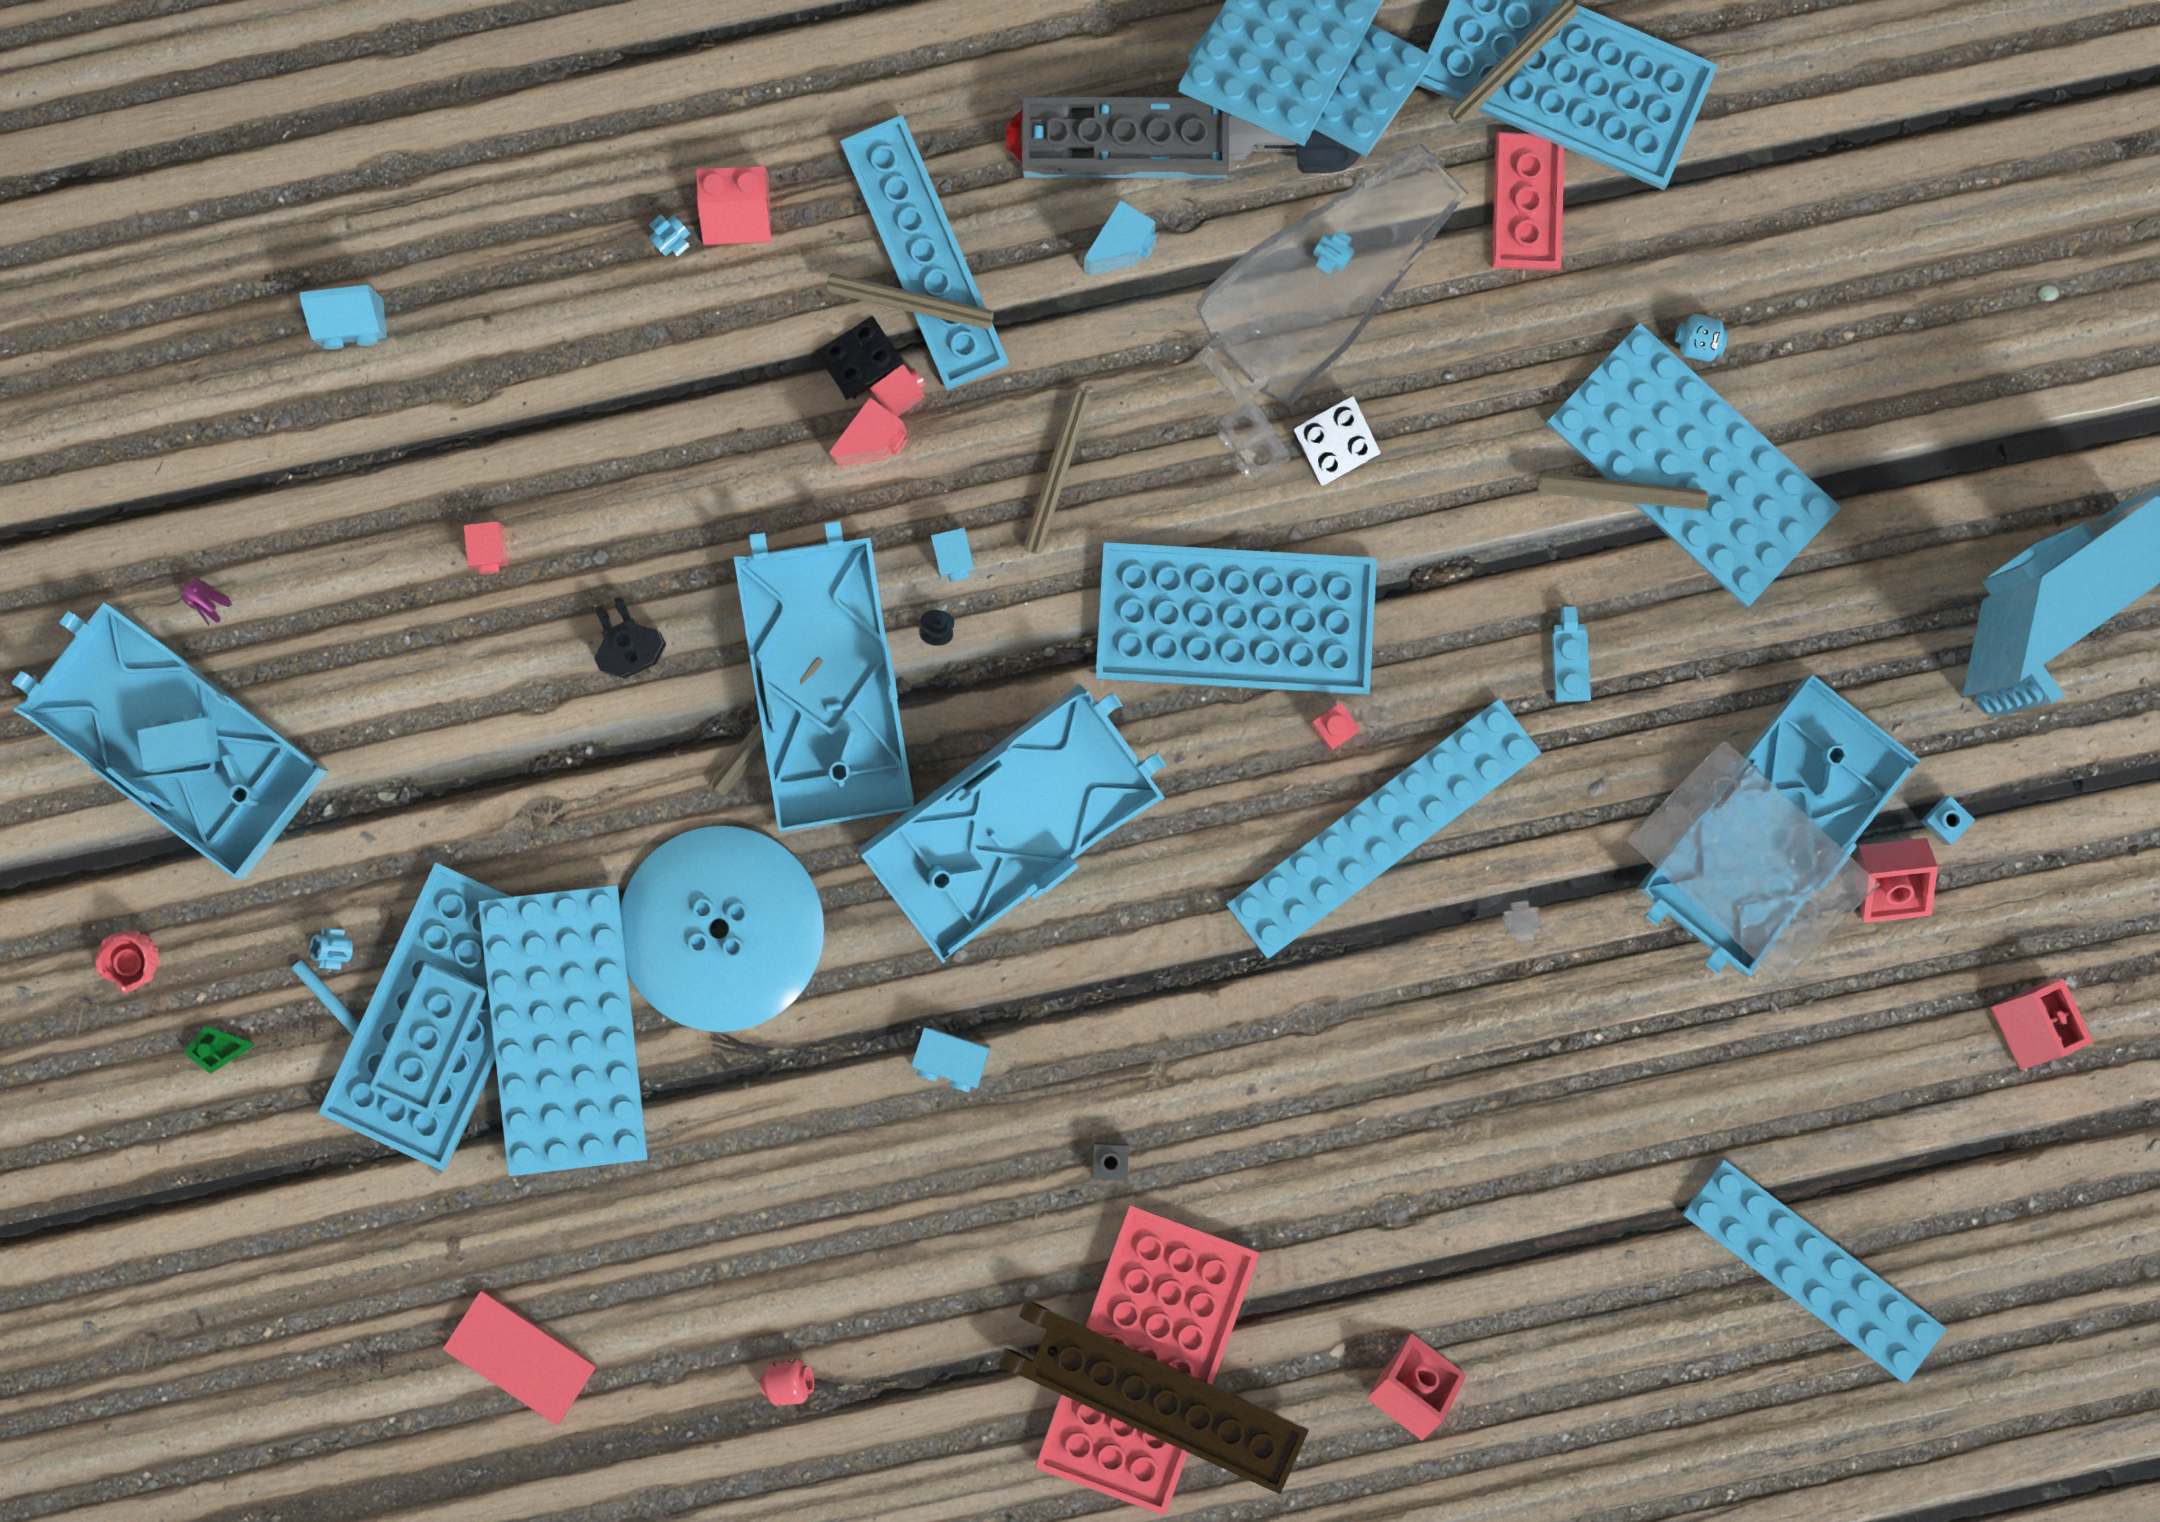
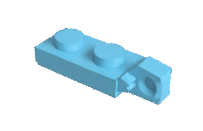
(1570, 659)

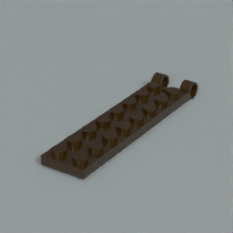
(1159, 1399)

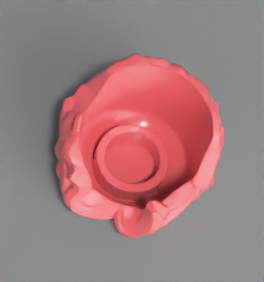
(127, 959)

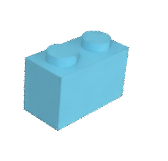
(178, 744)
(950, 1058)

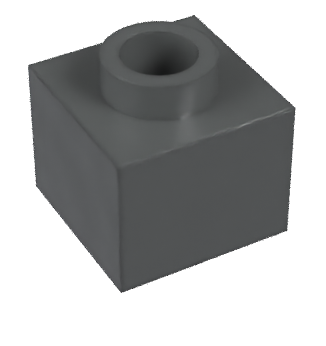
(1101, 1152)

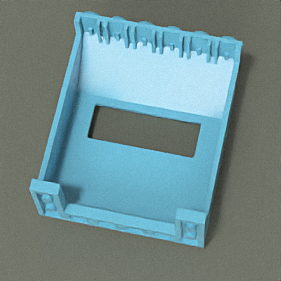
(2056, 598)

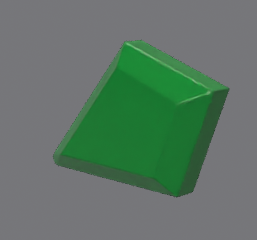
(216, 1048)

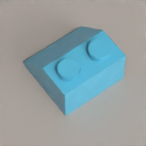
(1122, 241)
(344, 316)

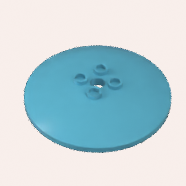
(770, 939)

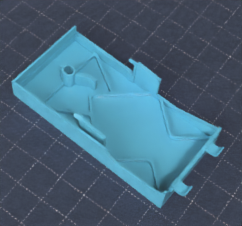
(1829, 766)

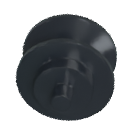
(936, 627)

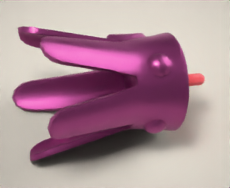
(197, 595)

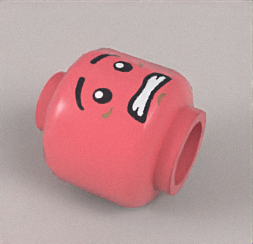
(787, 1382)

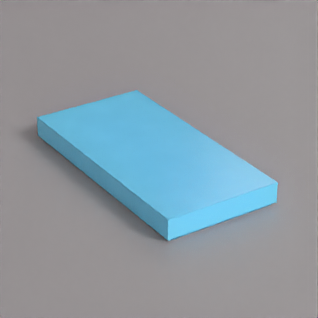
(428, 1039)

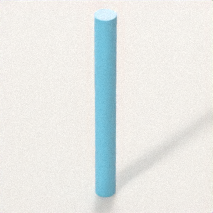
(326, 996)

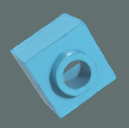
(1936, 820)

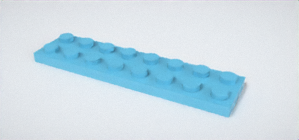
(922, 247)
(1814, 1271)

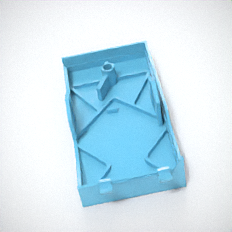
(122, 678)
(838, 735)
(1012, 821)

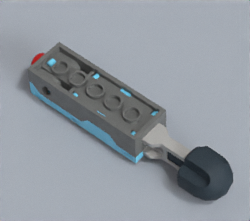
(1149, 139)

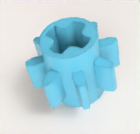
(669, 235)
(1333, 252)
(331, 948)

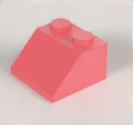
(734, 205)
(870, 437)
(1905, 877)
(1417, 1387)

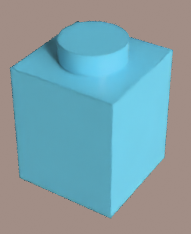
(953, 555)

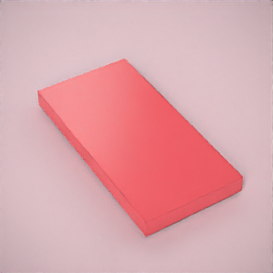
(1527, 202)
(520, 1357)

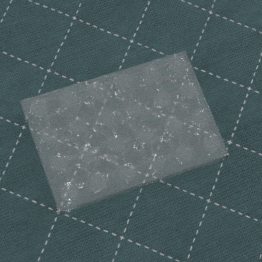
(1753, 861)

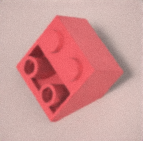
(2041, 1023)

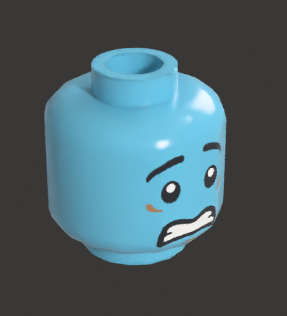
(1702, 337)

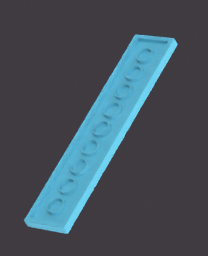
(1383, 828)

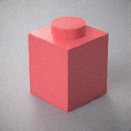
(899, 390)
(486, 547)
(1335, 727)

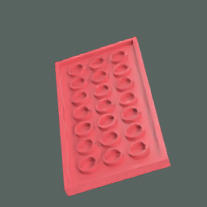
(1170, 1298)

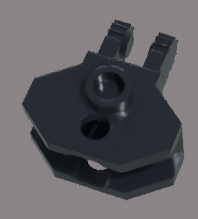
(626, 640)

